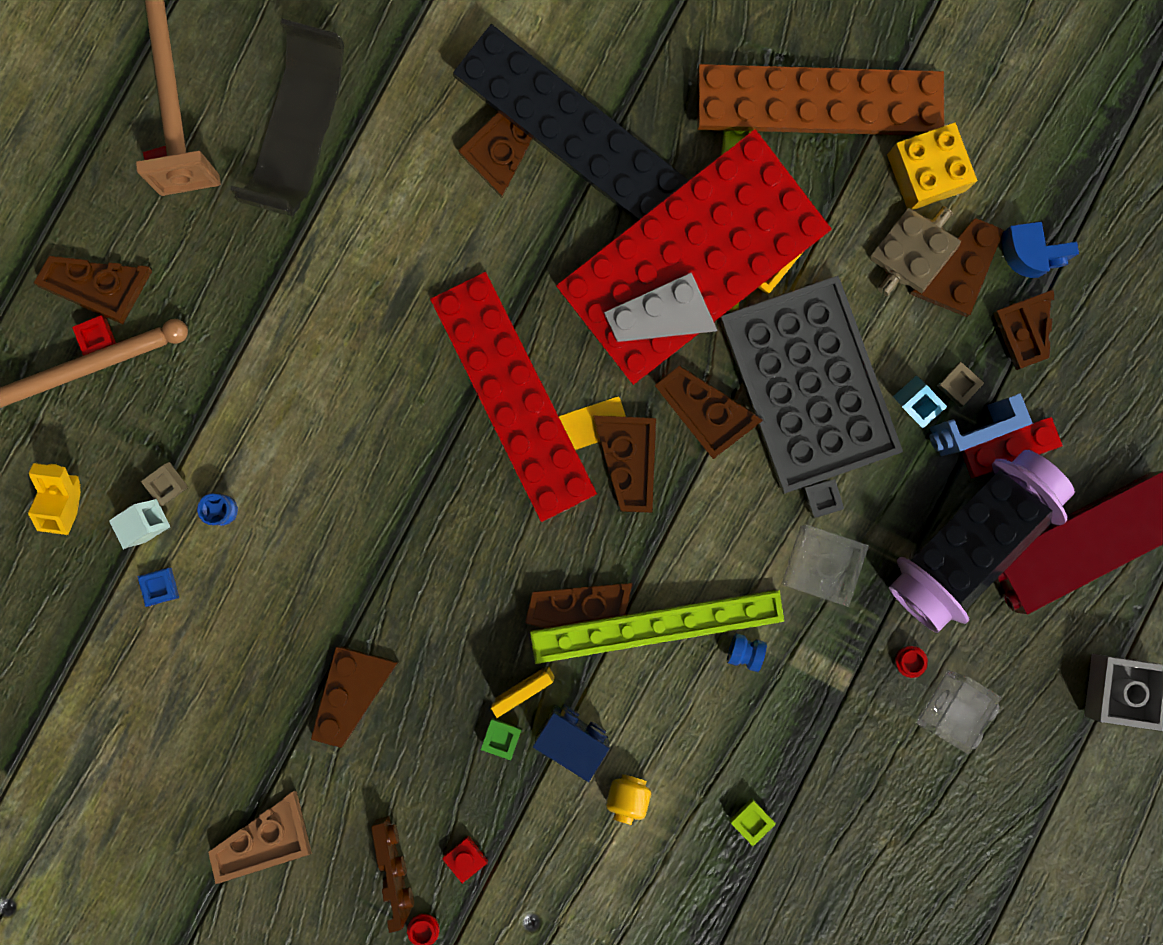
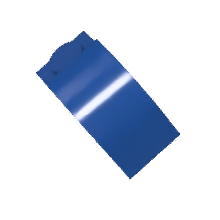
(1027, 251)

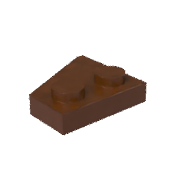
(1027, 329)

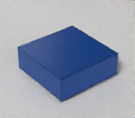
(158, 587)

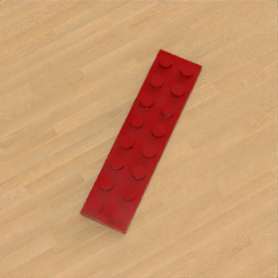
(513, 397)

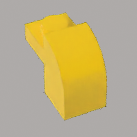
(55, 500)

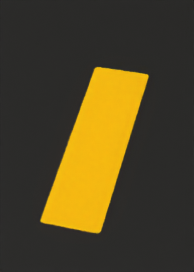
(581, 424)

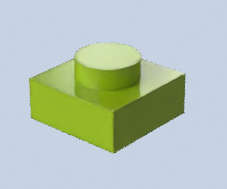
(752, 822)

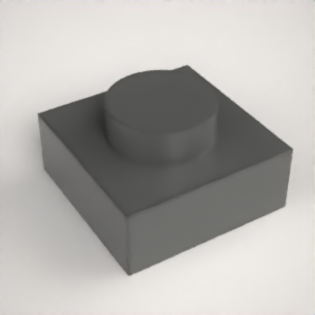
(823, 498)

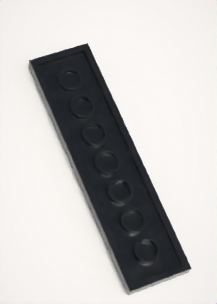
(567, 124)

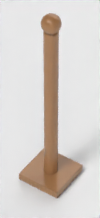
(178, 170)
(173, 331)

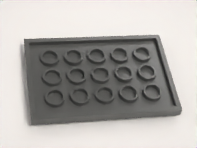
(811, 384)

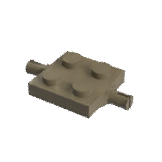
(915, 250)

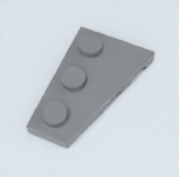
(663, 312)

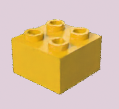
(932, 166)

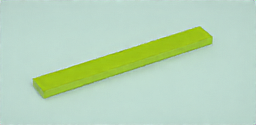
(656, 626)

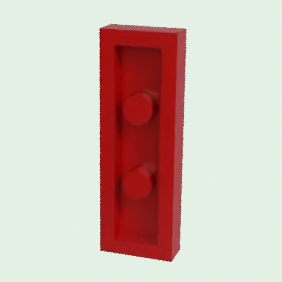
(1037, 437)

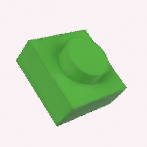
(501, 739)

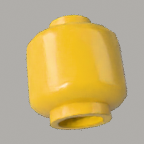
(628, 799)

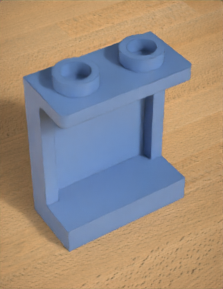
(1006, 414)

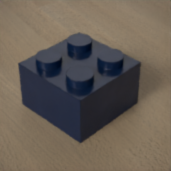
(572, 742)

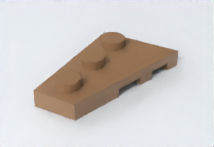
(265, 842)

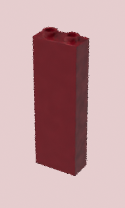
(1087, 545)

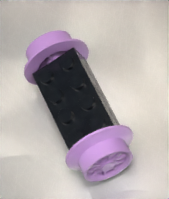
(982, 540)

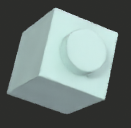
(139, 523)

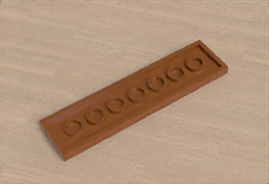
(819, 100)

